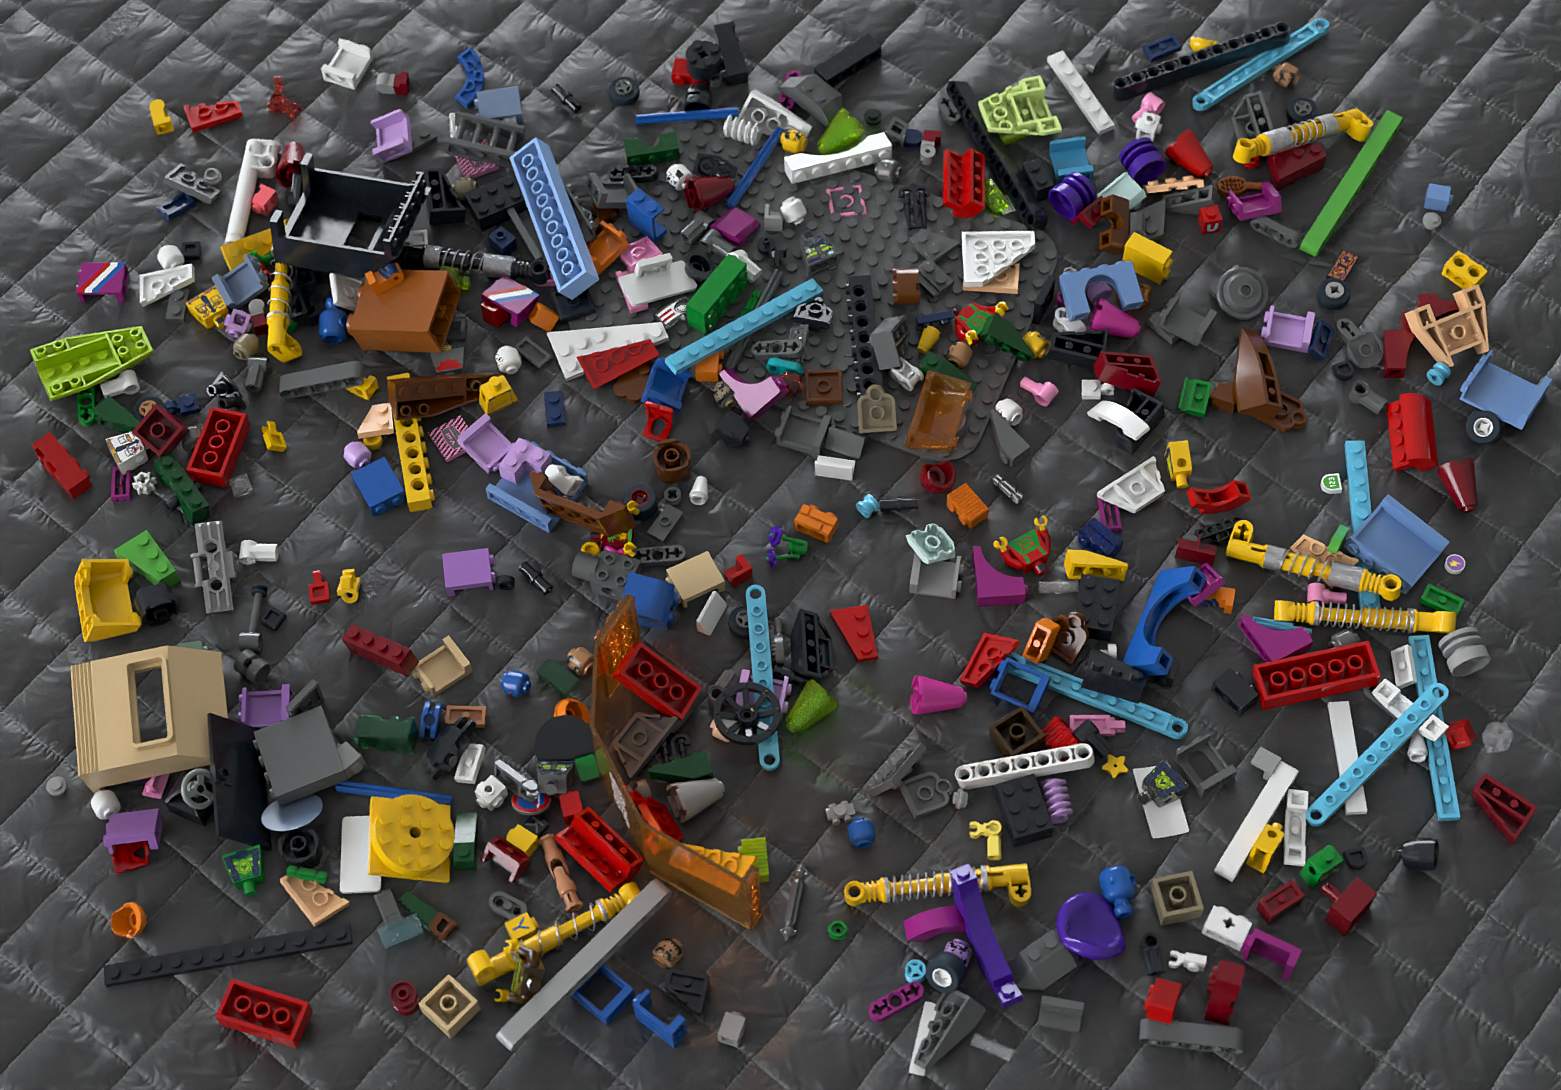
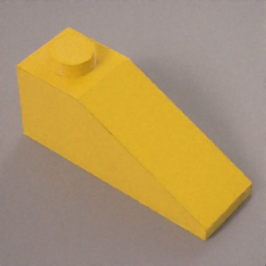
(1090, 563)

